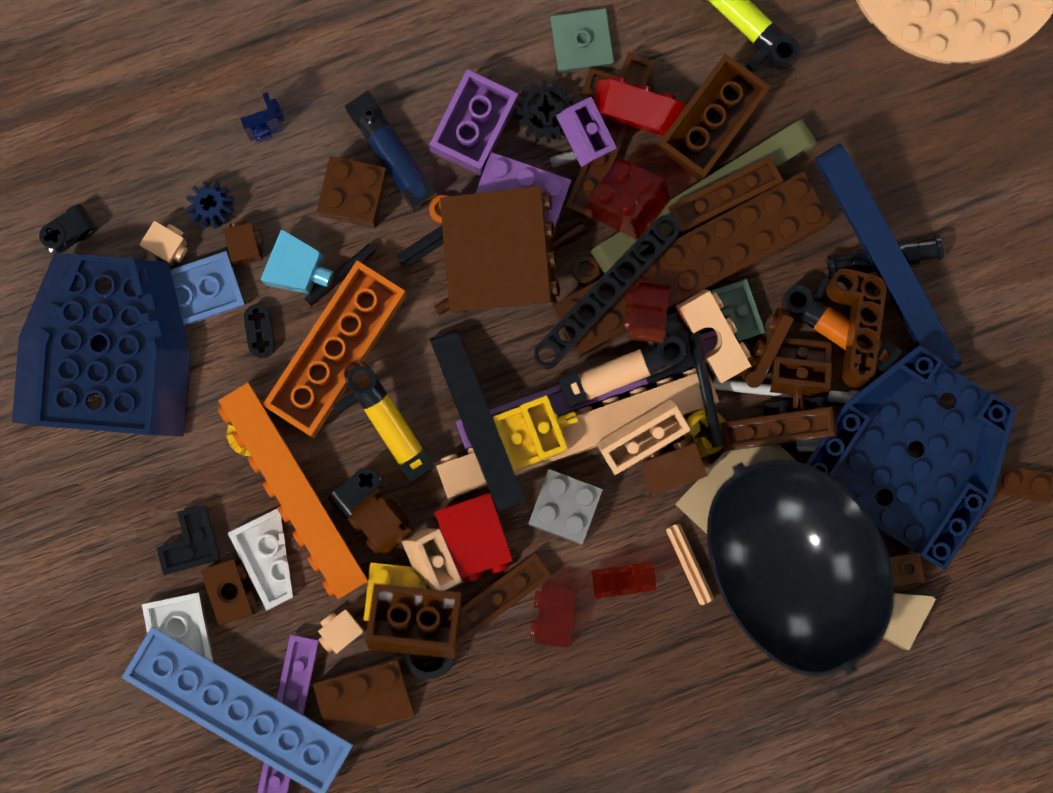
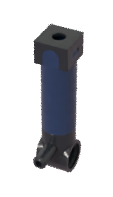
(391, 151)

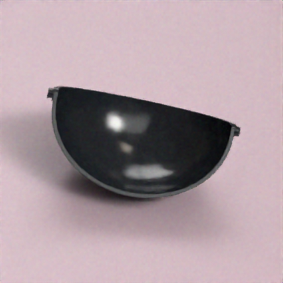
(800, 566)

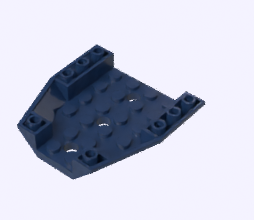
(138, 373)
(953, 479)

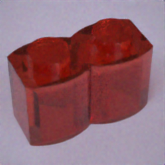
(648, 312)

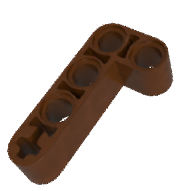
(859, 328)

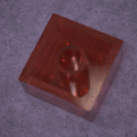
(628, 198)

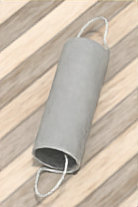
(561, 159)

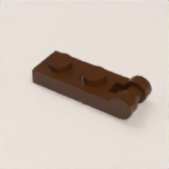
(767, 348)

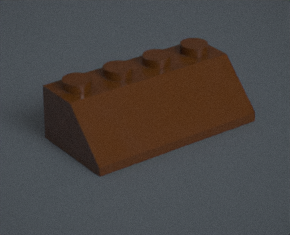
(713, 117)

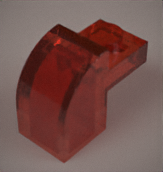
(624, 580)

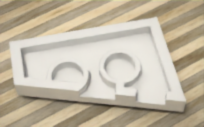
(264, 556)

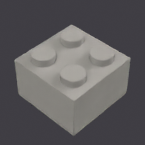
(565, 507)

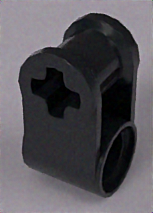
(69, 228)
(352, 492)

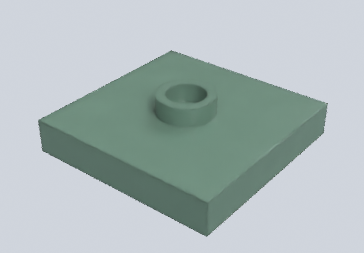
(581, 40)

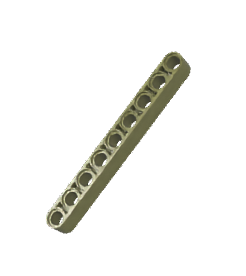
(781, 147)

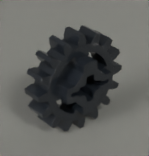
(535, 112)

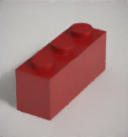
(636, 105)

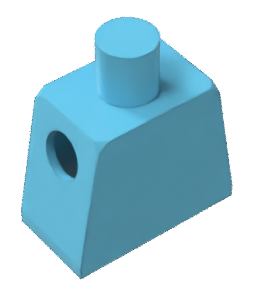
(295, 266)

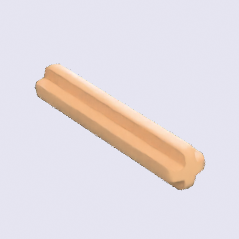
(690, 564)

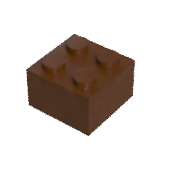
(352, 192)
(676, 465)

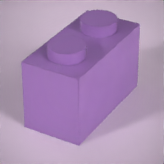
(586, 131)

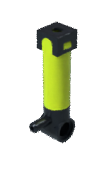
(760, 31)

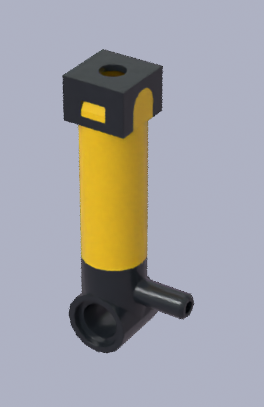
(385, 419)

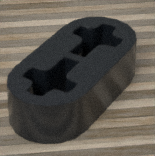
(252, 331)

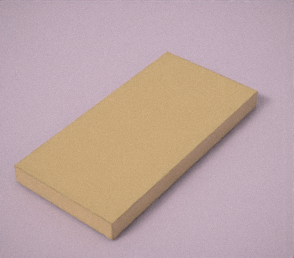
(698, 498)

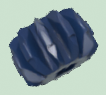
(205, 196)

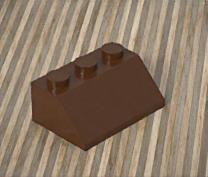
(414, 621)
(364, 699)

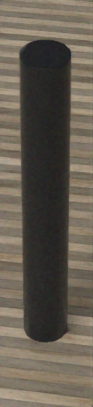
(340, 274)

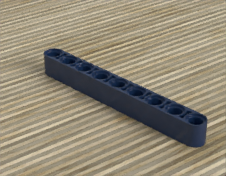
(885, 254)

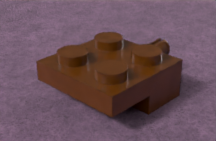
(802, 370)

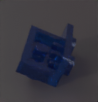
(264, 123)

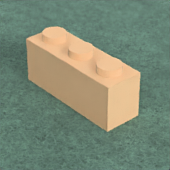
(643, 436)

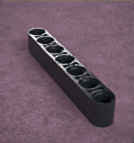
(610, 278)
(477, 421)

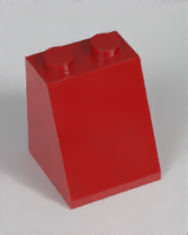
(474, 537)

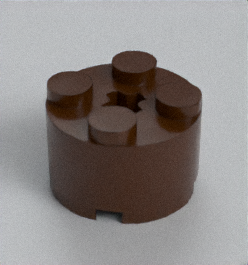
(381, 522)

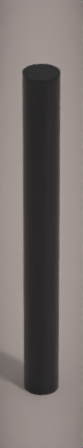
(706, 390)

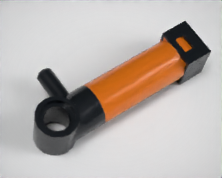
(833, 323)

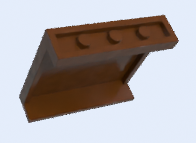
(499, 249)

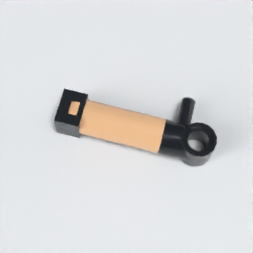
(620, 371)

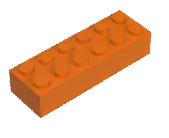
(340, 336)

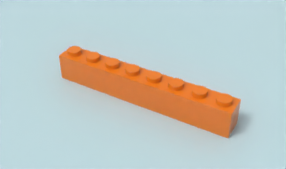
(293, 491)

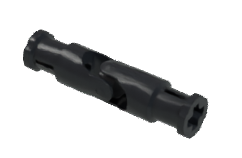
(913, 251)

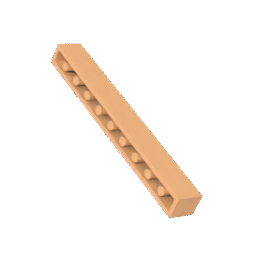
(465, 475)

